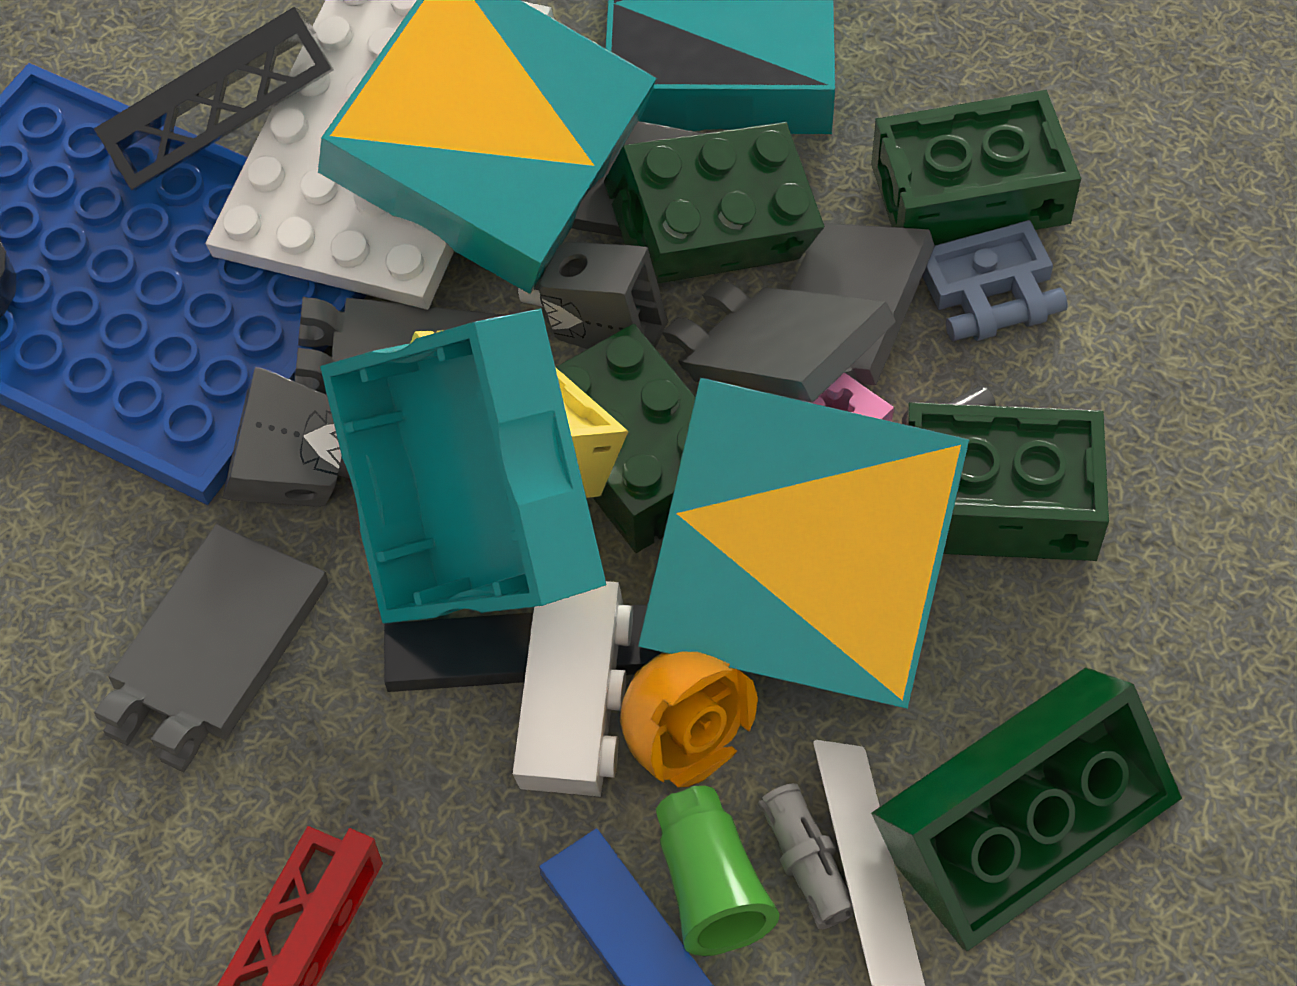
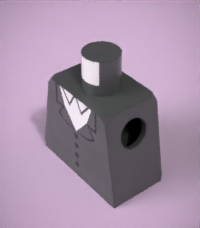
(598, 292)
(284, 445)

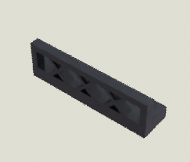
(203, 82)

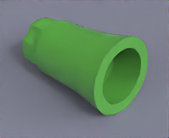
(711, 875)

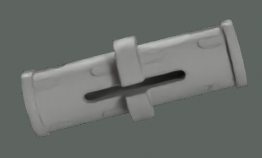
(807, 855)

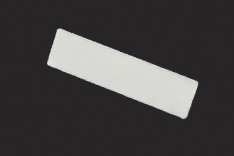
(868, 866)

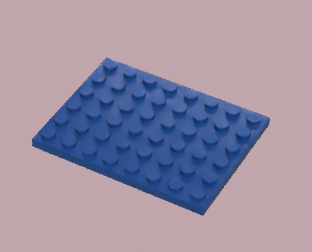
(118, 305)

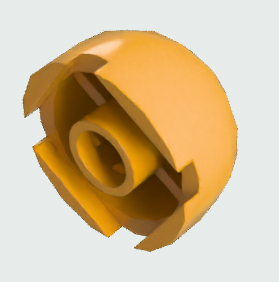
(684, 714)

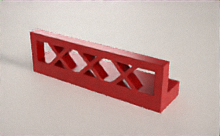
(324, 915)

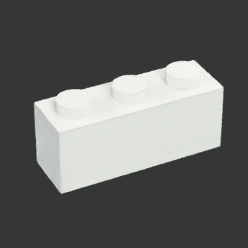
(571, 693)

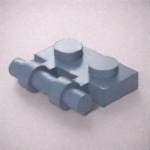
(989, 265)

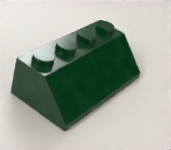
(1029, 805)

